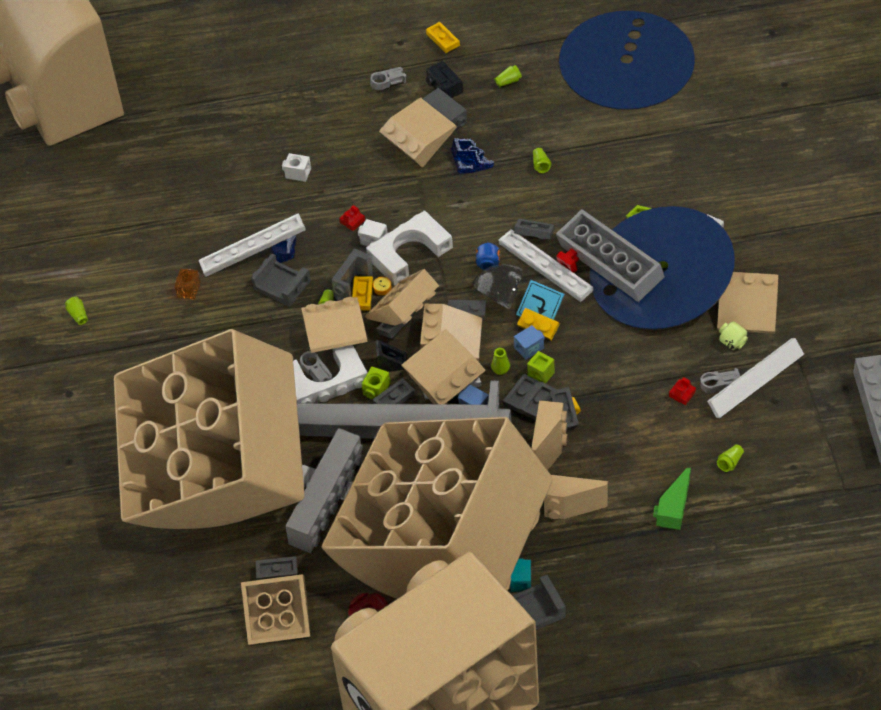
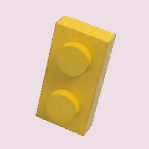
(442, 37)
(363, 291)
(539, 322)

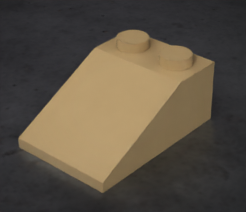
(574, 496)

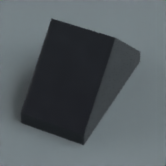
(389, 357)

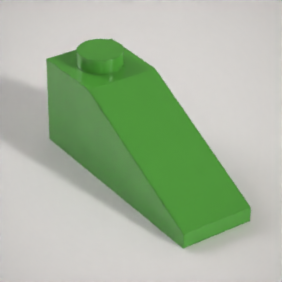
(673, 502)

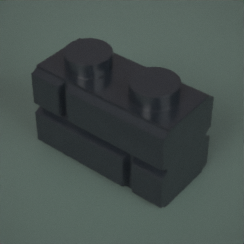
(445, 79)

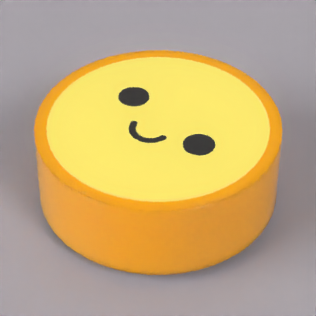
(381, 285)

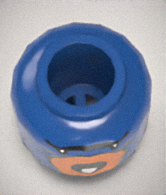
(487, 255)

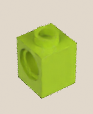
(541, 367)
(375, 382)

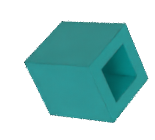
(521, 576)

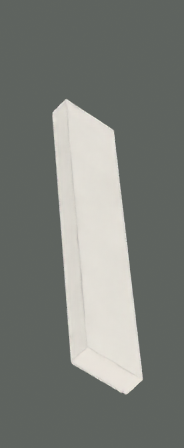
(252, 245)
(546, 265)
(755, 377)

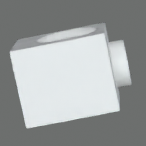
(296, 167)
(371, 232)

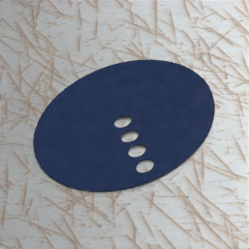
(658, 68)
(697, 272)

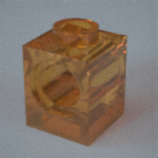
(187, 283)

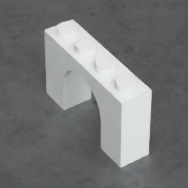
(420, 229)
(349, 378)

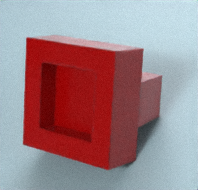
(352, 218)
(568, 259)
(682, 391)

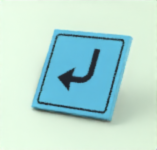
(541, 300)

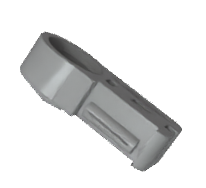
(389, 77)
(317, 371)
(722, 379)

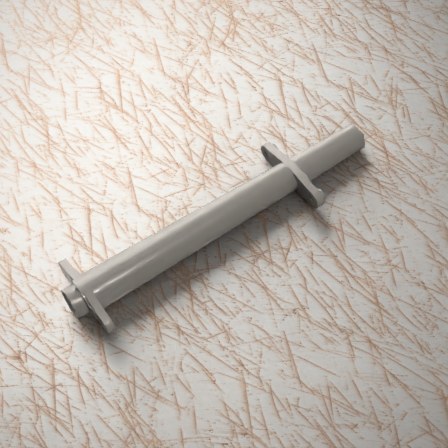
(368, 418)

